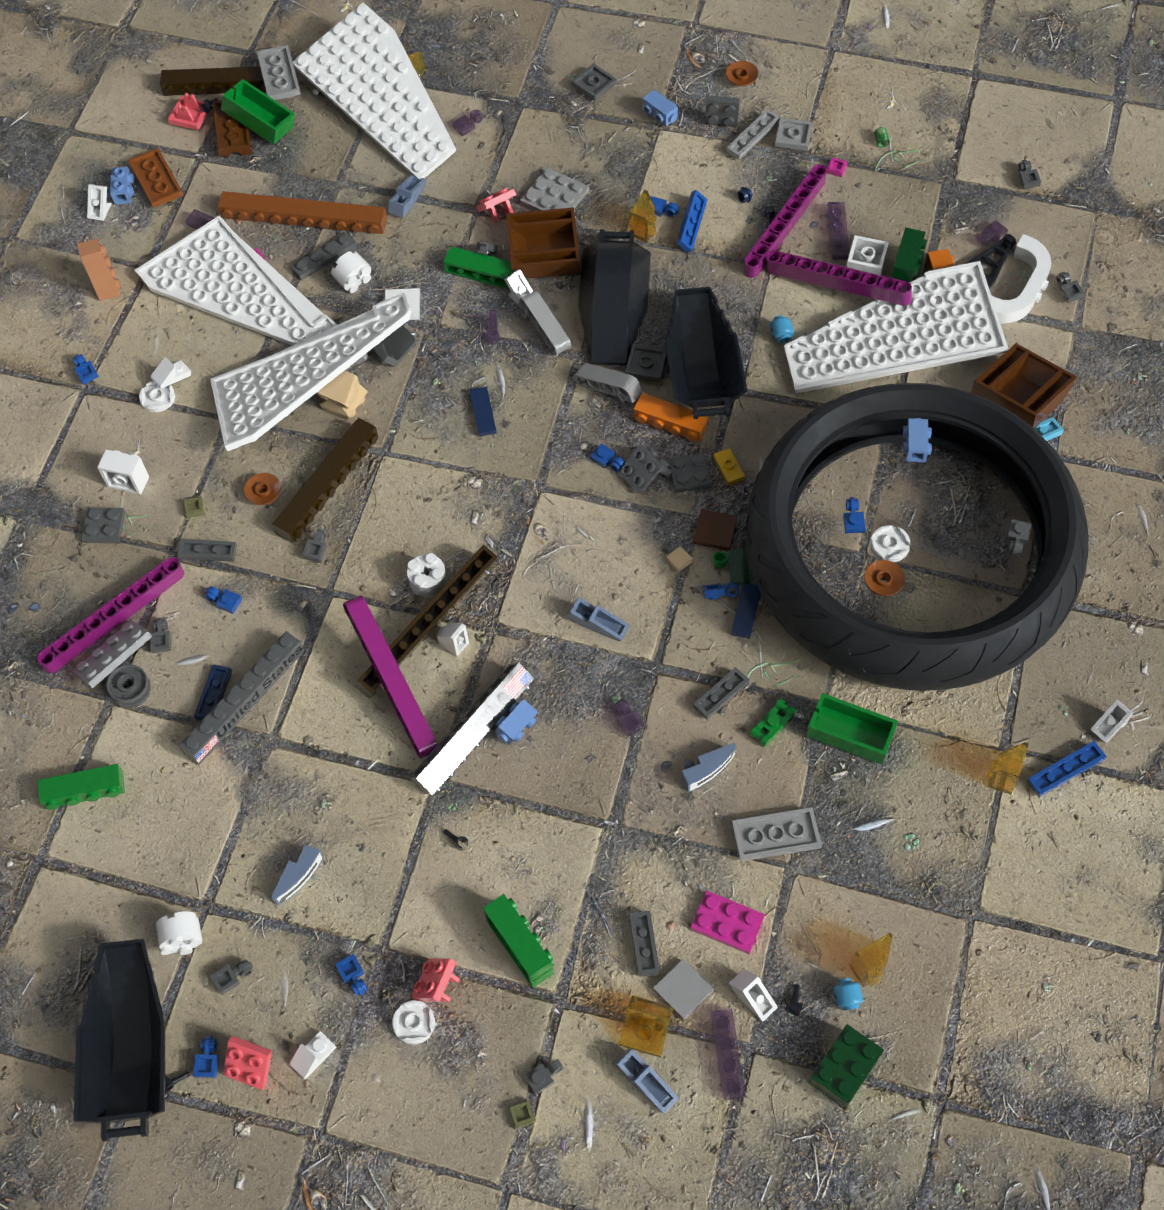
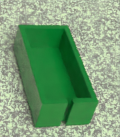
(258, 111)
(852, 728)
(518, 940)

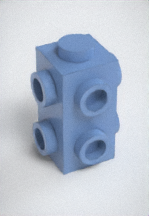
(660, 108)
(121, 185)
(917, 438)
(511, 728)

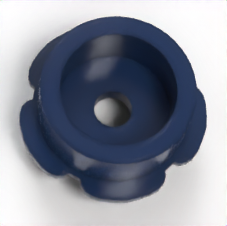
(744, 194)

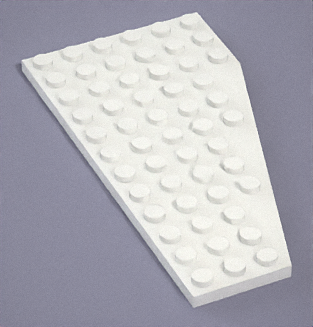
(376, 86)
(943, 325)

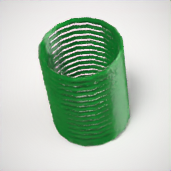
(883, 136)

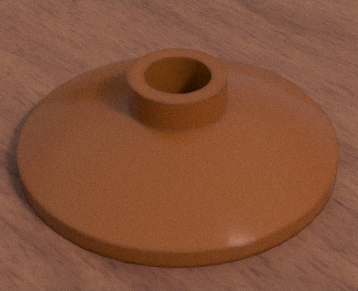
(742, 73)
(259, 483)
(886, 571)

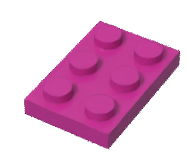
(727, 922)

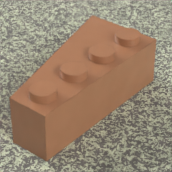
(99, 269)

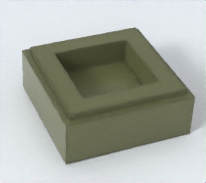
(194, 507)
(522, 1114)

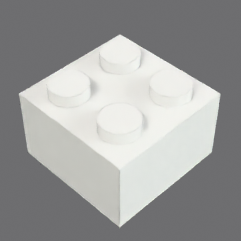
(867, 255)
(123, 471)

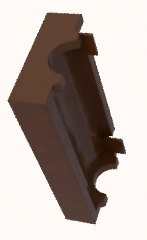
(230, 133)

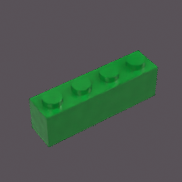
(477, 267)
(81, 786)

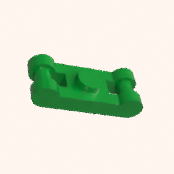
(773, 723)

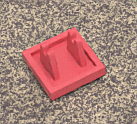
(188, 113)
(489, 203)
(434, 980)
(247, 1062)

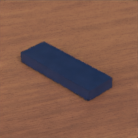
(483, 411)
(746, 611)
(213, 690)

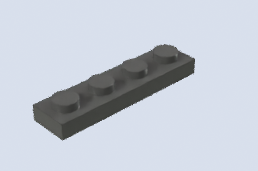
(323, 256)

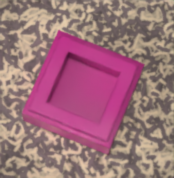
(836, 167)

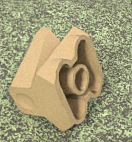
(342, 395)

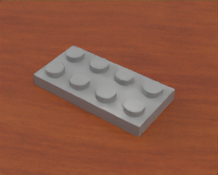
(278, 72)
(111, 653)
(776, 834)

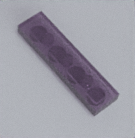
(838, 230)
(727, 1054)

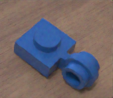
(661, 206)
(84, 369)
(605, 456)
(853, 521)
(713, 591)
(226, 601)
(350, 970)
(206, 1064)

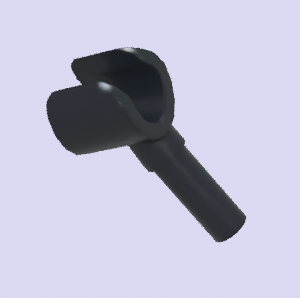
(207, 106)
(769, 211)
(456, 839)
(795, 1007)
(169, 1083)

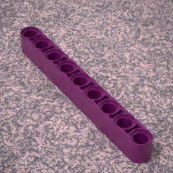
(785, 220)
(839, 278)
(106, 622)
(390, 676)

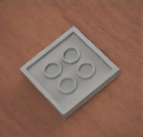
(554, 191)

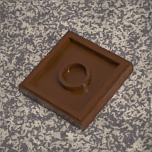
(715, 529)

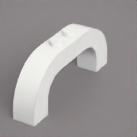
(1039, 259)

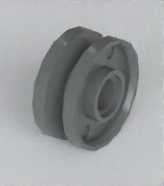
(125, 676)

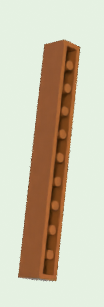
(303, 212)

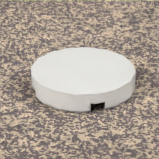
(156, 399)
(890, 543)
(413, 1022)

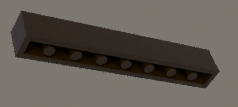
(208, 80)
(325, 480)

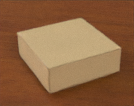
(679, 559)

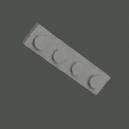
(753, 134)

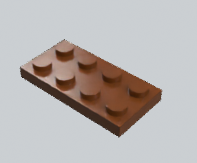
(155, 177)

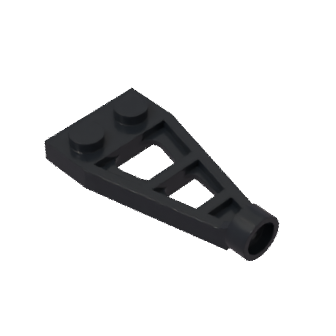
(1002, 248)

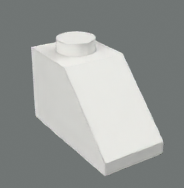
(453, 637)
(753, 994)

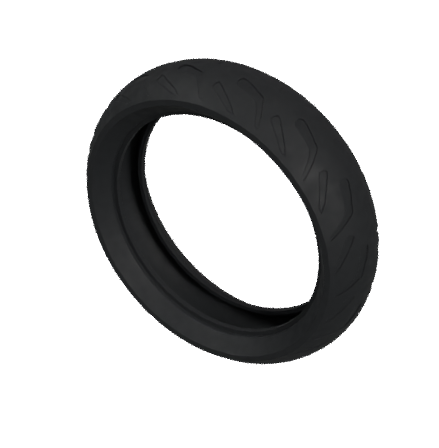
(901, 656)

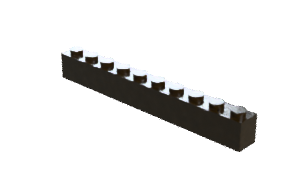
(431, 615)

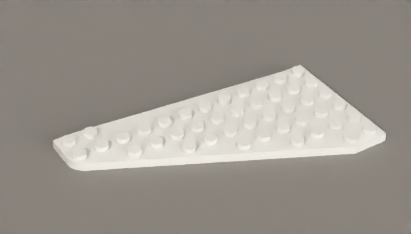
(232, 281)
(268, 390)

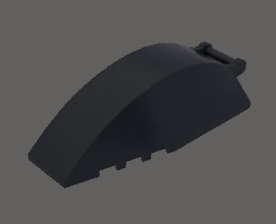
(613, 296)
(703, 354)
(120, 1043)

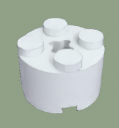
(351, 271)
(426, 575)
(179, 933)

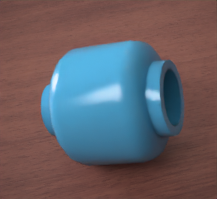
(781, 329)
(847, 994)

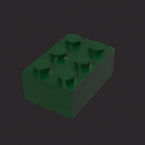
(909, 255)
(846, 1066)

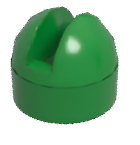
(720, 559)

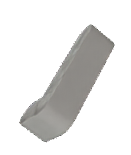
(536, 309)
(610, 382)

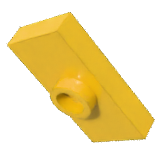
(728, 466)

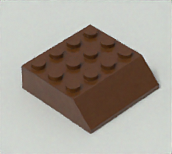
(544, 243)
(1024, 384)

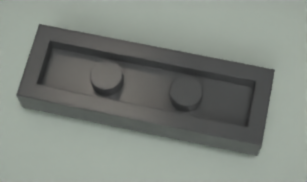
(207, 550)
(721, 693)
(644, 943)

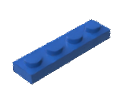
(691, 221)
(1066, 769)

